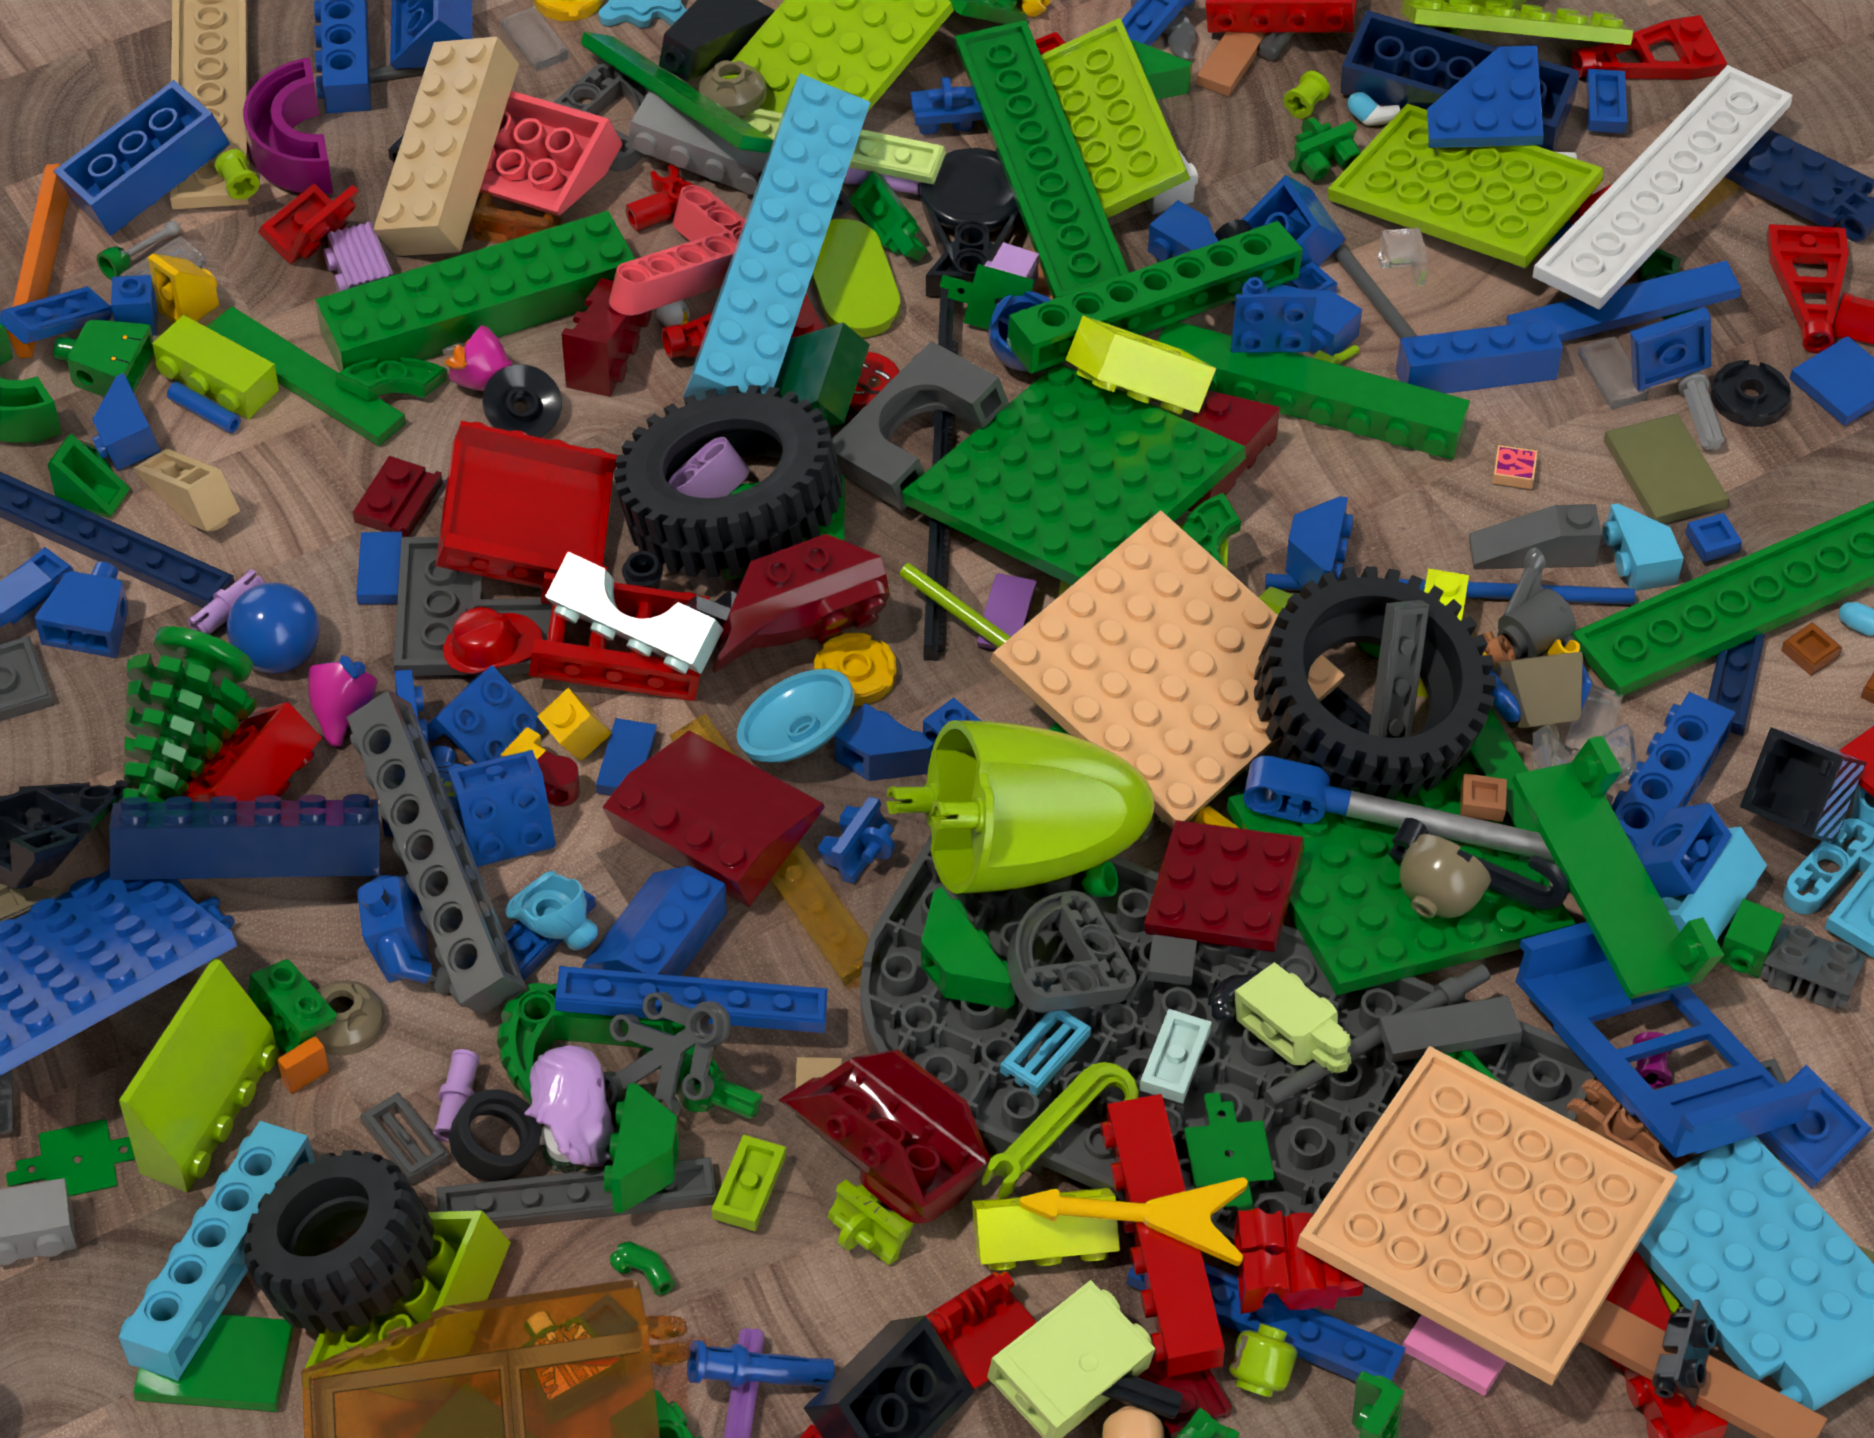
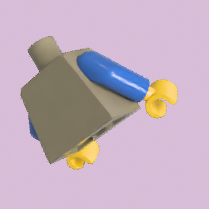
(1542, 688)

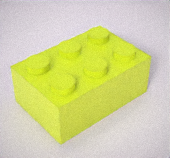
(1139, 366)

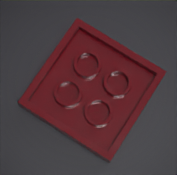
(1224, 885)

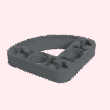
(603, 94)
(1103, 974)

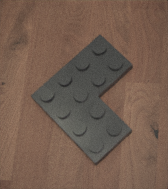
(432, 602)

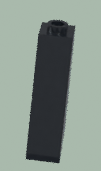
(710, 34)

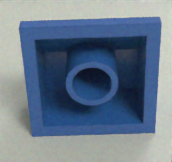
(1301, 216)

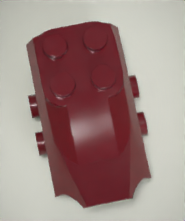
(804, 594)
(901, 1129)

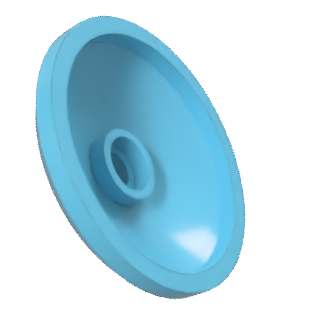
(796, 716)

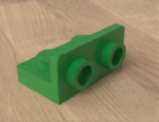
(289, 1004)
(1377, 1407)

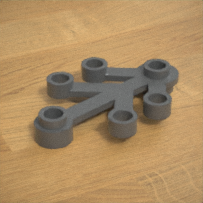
(669, 1049)

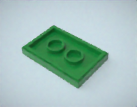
(233, 1368)

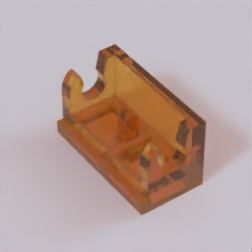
(502, 225)

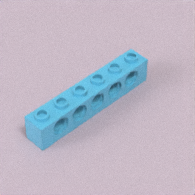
(211, 1256)

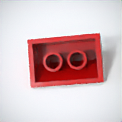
(258, 757)

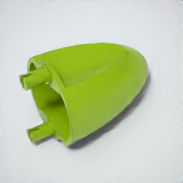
(1023, 805)

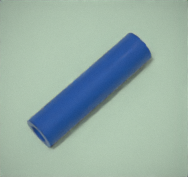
(203, 407)

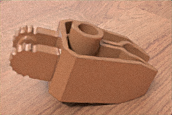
(1620, 1126)

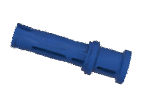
(739, 1365)

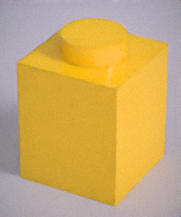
(574, 724)

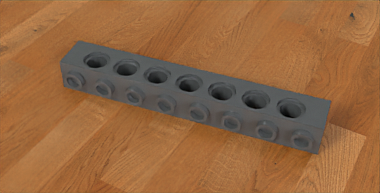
(425, 821)

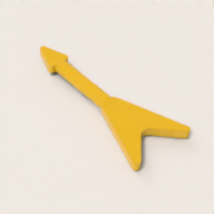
(1179, 1215)

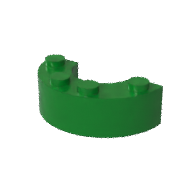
(25, 405)

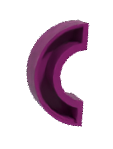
(270, 114)

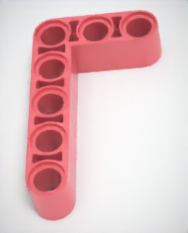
(685, 268)

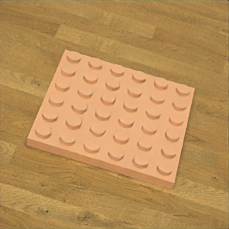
(1156, 665)
(1488, 1214)

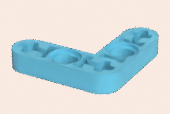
(1858, 856)

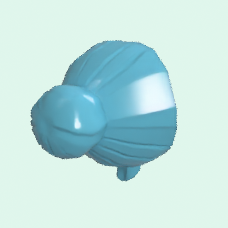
(554, 910)

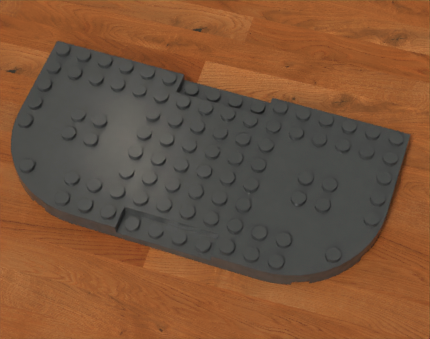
(1307, 1135)

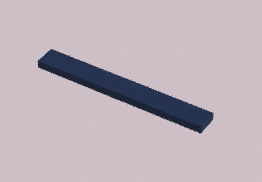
(110, 543)

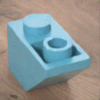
(1642, 549)

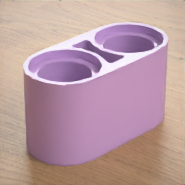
(711, 471)

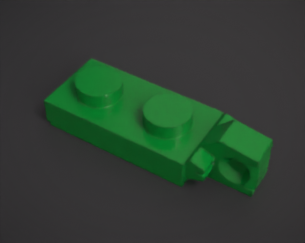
(888, 217)

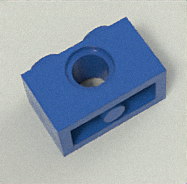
(1684, 849)

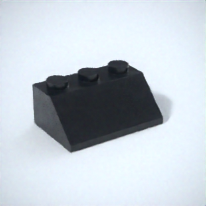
(893, 1387)

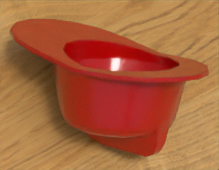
(489, 638)

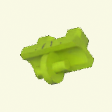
(868, 1223)

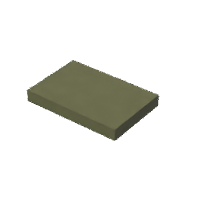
(1666, 469)

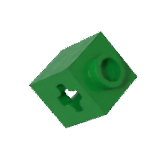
(1750, 938)

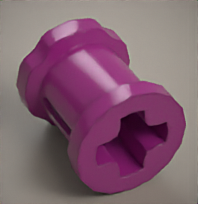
(1654, 1068)

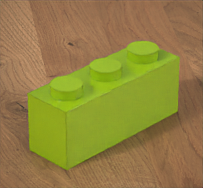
(215, 367)

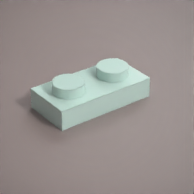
(1175, 1056)

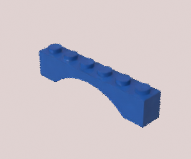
(1185, 229)

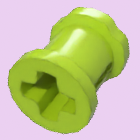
(1311, 89)
(239, 179)

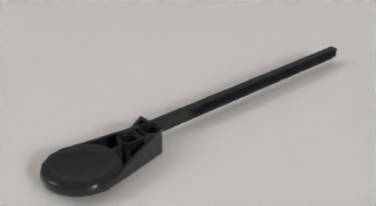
(971, 200)

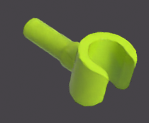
(1337, 358)

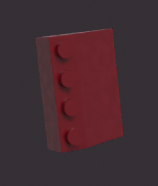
(712, 814)

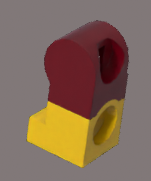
(558, 772)

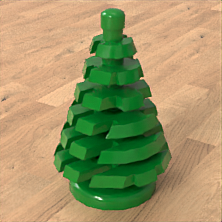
(180, 709)

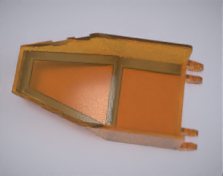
(503, 1369)

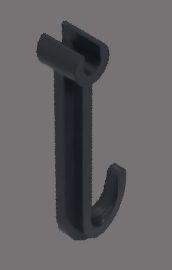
(1502, 880)

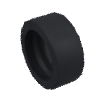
(476, 1159)

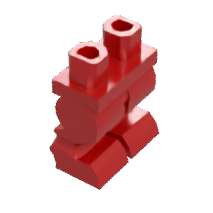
(1291, 1273)

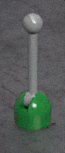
(116, 260)

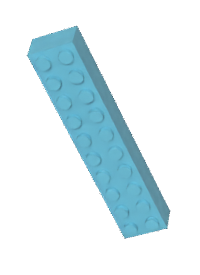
(779, 240)

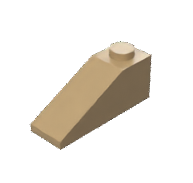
(190, 488)

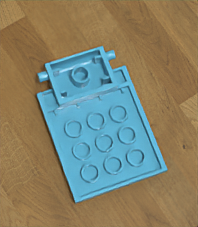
(1769, 1271)

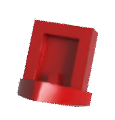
(1855, 318)

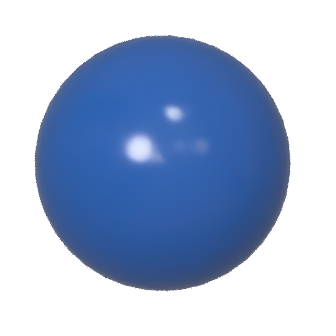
(274, 627)

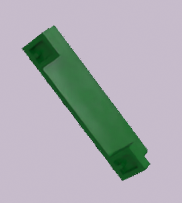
(1609, 877)

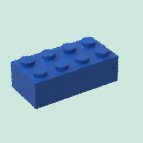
(142, 157)

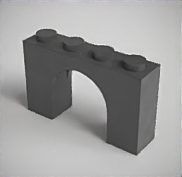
(927, 383)

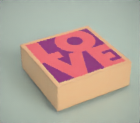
(1514, 467)

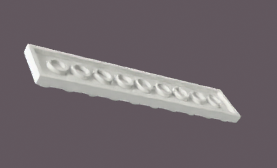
(1662, 187)

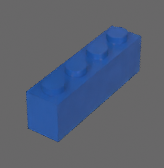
(1481, 357)

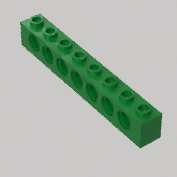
(1156, 293)

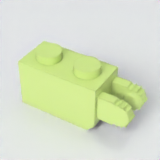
(1292, 1019)

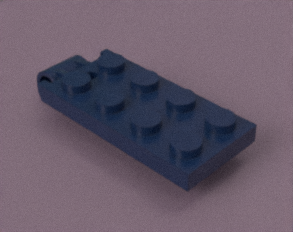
(1807, 184)

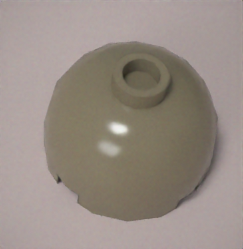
(1440, 880)

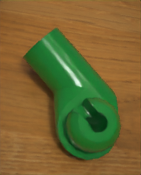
(646, 1260)

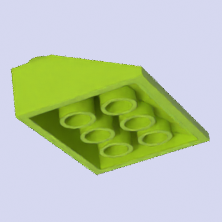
(197, 1079)
(460, 1271)

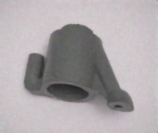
(1535, 614)

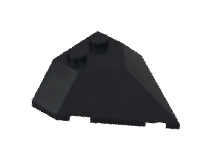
(46, 824)

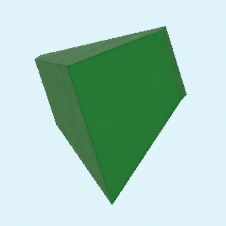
(85, 478)

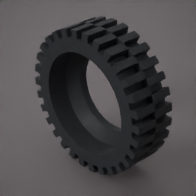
(738, 526)
(1355, 612)

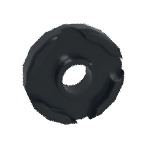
(1746, 409)

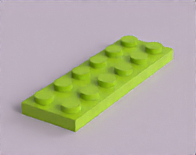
(1528, 21)

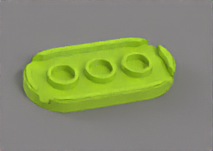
(855, 279)

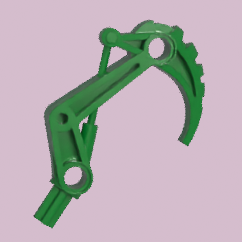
(524, 1039)

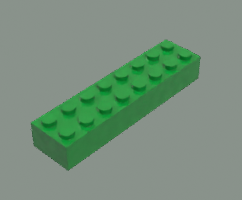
(494, 287)

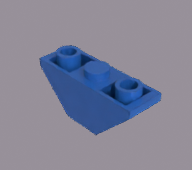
(1319, 541)

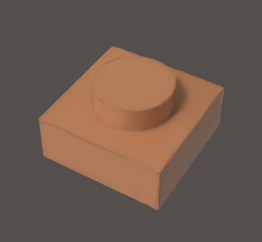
(1483, 797)

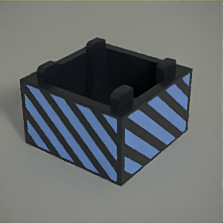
(1802, 784)

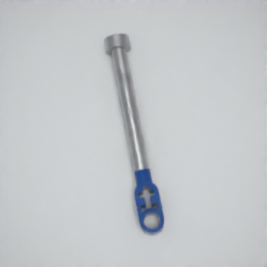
(1305, 794)

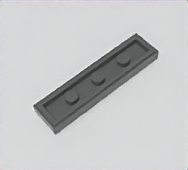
(1399, 669)

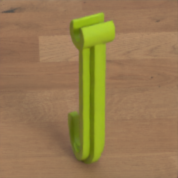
(1055, 1121)

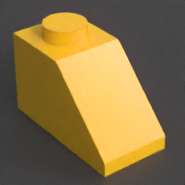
(182, 287)

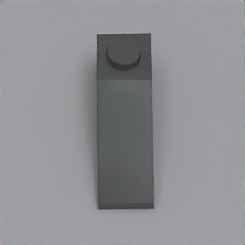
(1561, 532)

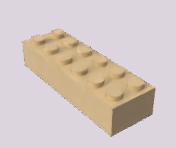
(446, 147)

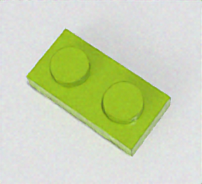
(749, 1182)

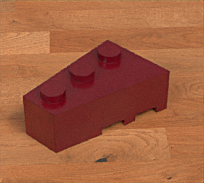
(600, 343)
(1241, 421)

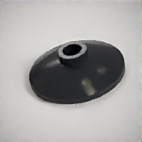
(523, 385)

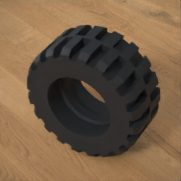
(362, 1273)

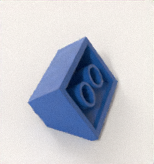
(423, 22)
(663, 924)

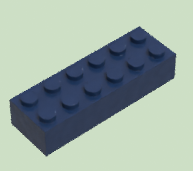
(1418, 65)
(244, 838)

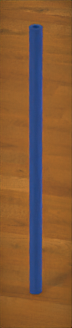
(1488, 590)

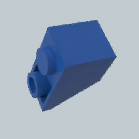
(881, 747)

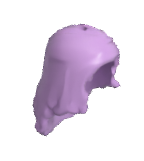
(573, 1103)

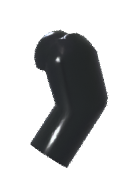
(1223, 995)

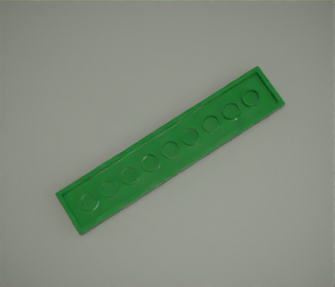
(1040, 158)
(1732, 603)

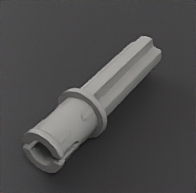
(1695, 390)

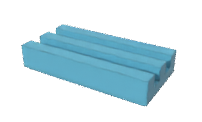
(1059, 1059)

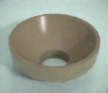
(738, 94)
(356, 1027)

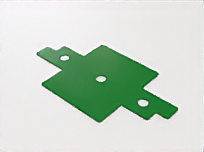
(985, 289)
(1245, 1139)
(60, 1148)

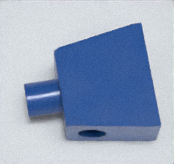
(85, 612)

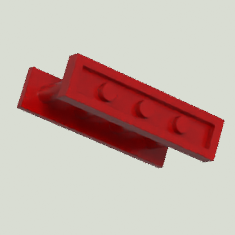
(611, 668)

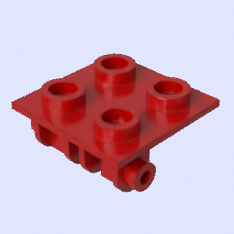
(981, 1324)

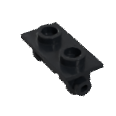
(1690, 1336)

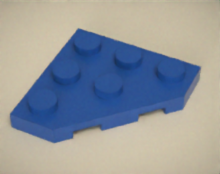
(1491, 104)

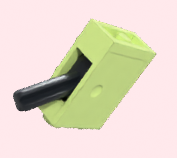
(1079, 1362)

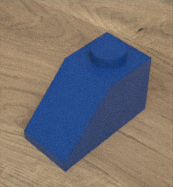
(123, 427)

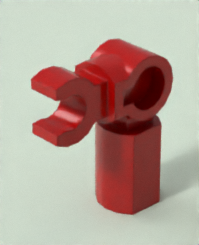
(658, 206)

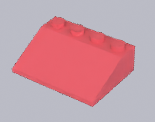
(548, 154)

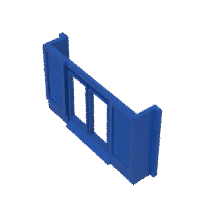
(1577, 986)

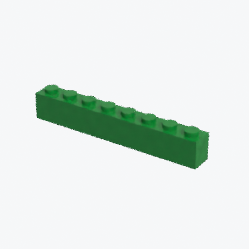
(1329, 392)

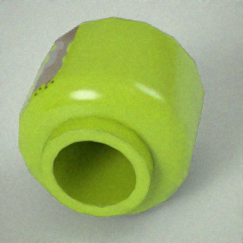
(1263, 1360)

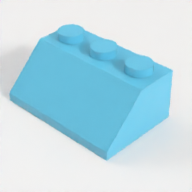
(1723, 887)

